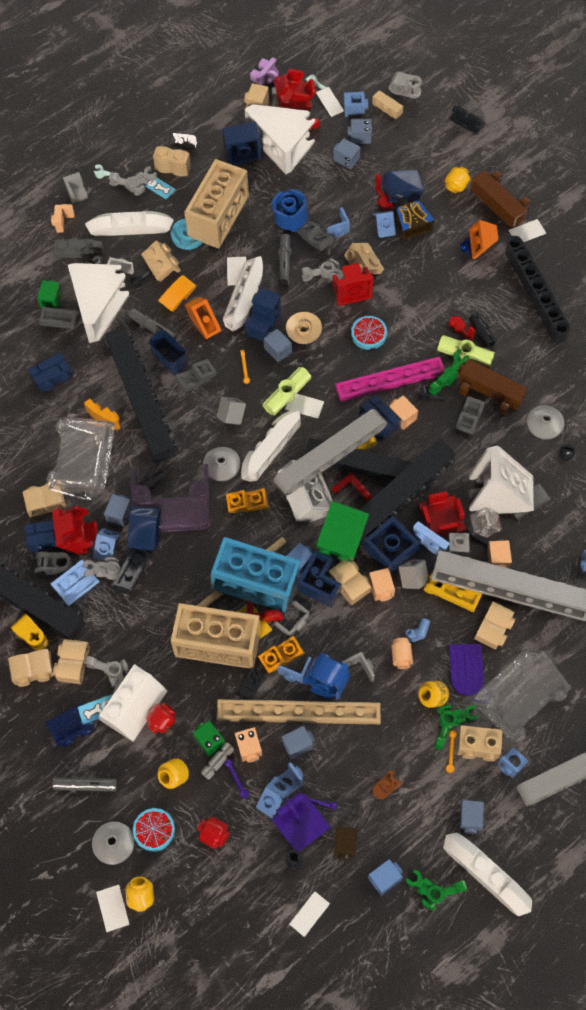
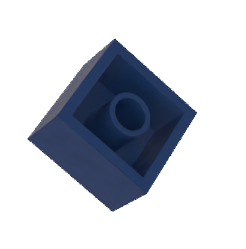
(242, 143)
(391, 545)

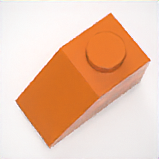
(482, 237)
(203, 317)

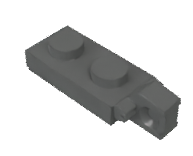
(76, 248)

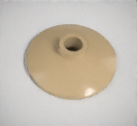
(303, 321)

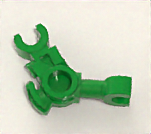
(449, 374)
(450, 719)
(434, 893)

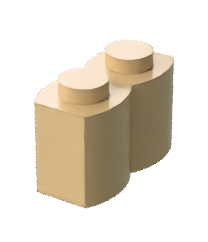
(172, 161)
(42, 500)
(353, 584)
(494, 626)
(71, 661)
(31, 667)

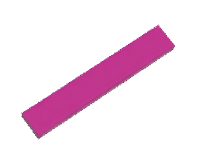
(389, 379)

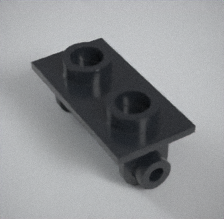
(468, 121)

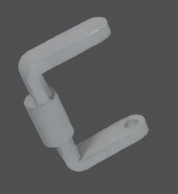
(298, 625)

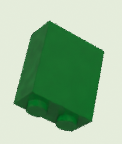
(342, 531)

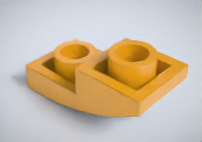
(177, 293)
(98, 414)
(247, 502)
(281, 655)

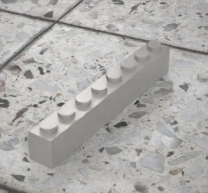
(510, 585)

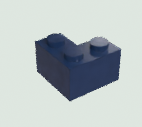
(264, 314)
(315, 582)

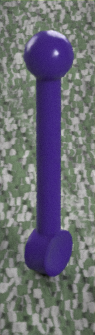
(244, 793)
(333, 805)

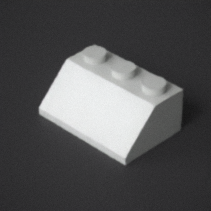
(310, 500)
(132, 702)

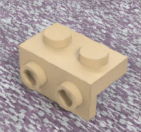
(364, 255)
(160, 260)

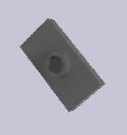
(58, 318)

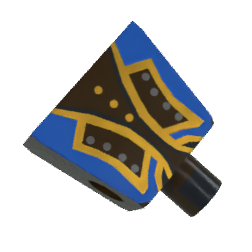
(413, 219)

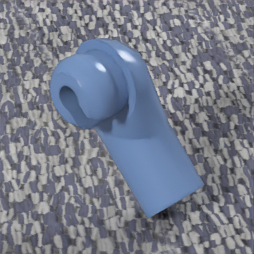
(419, 633)

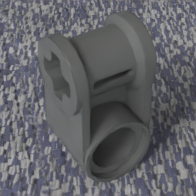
(49, 563)

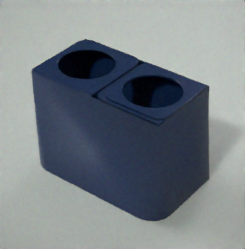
(402, 185)
(159, 342)
(144, 528)

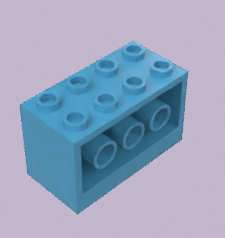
(254, 574)

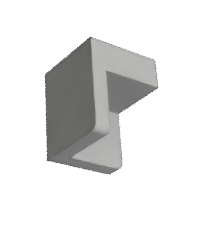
(75, 187)
(231, 410)
(414, 574)

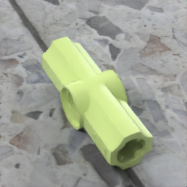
(477, 354)
(281, 398)

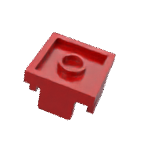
(293, 92)
(354, 286)
(442, 514)
(71, 532)

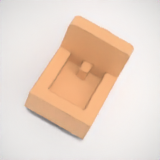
(61, 212)

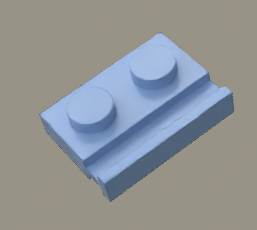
(429, 539)
(74, 584)

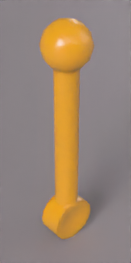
(246, 380)
(450, 768)

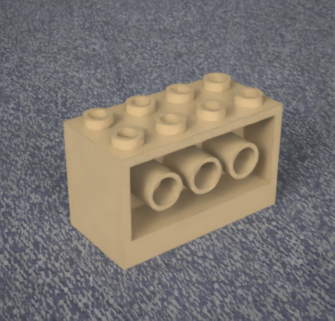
(217, 203)
(216, 636)

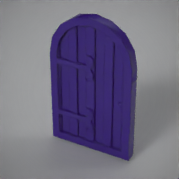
(466, 668)

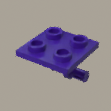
(300, 822)

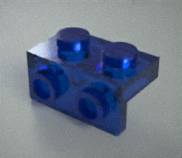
(68, 726)

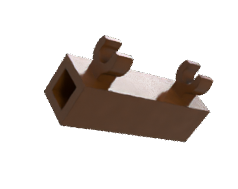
(498, 199)
(492, 385)

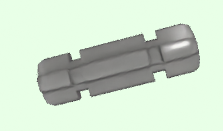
(217, 760)

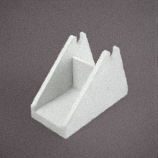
(282, 133)
(98, 295)
(506, 483)

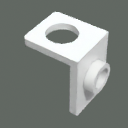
(126, 266)

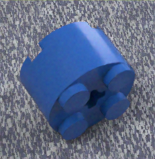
(290, 210)
(327, 677)

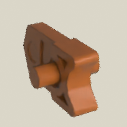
(386, 785)

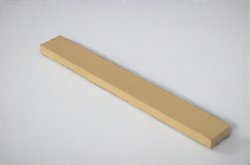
(298, 711)

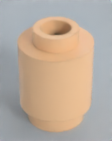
(402, 653)

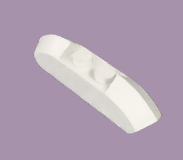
(129, 223)
(245, 288)
(266, 451)
(488, 874)

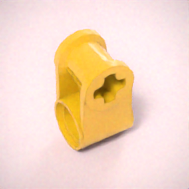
(29, 631)

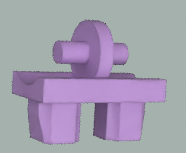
(267, 74)

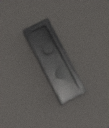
(131, 571)

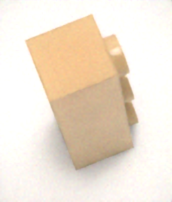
(387, 104)

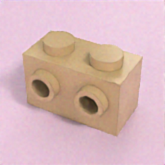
(257, 95)
(479, 743)

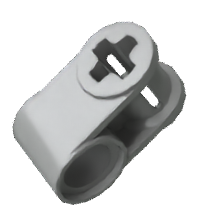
(404, 84)

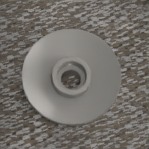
(542, 428)
(225, 470)
(120, 850)

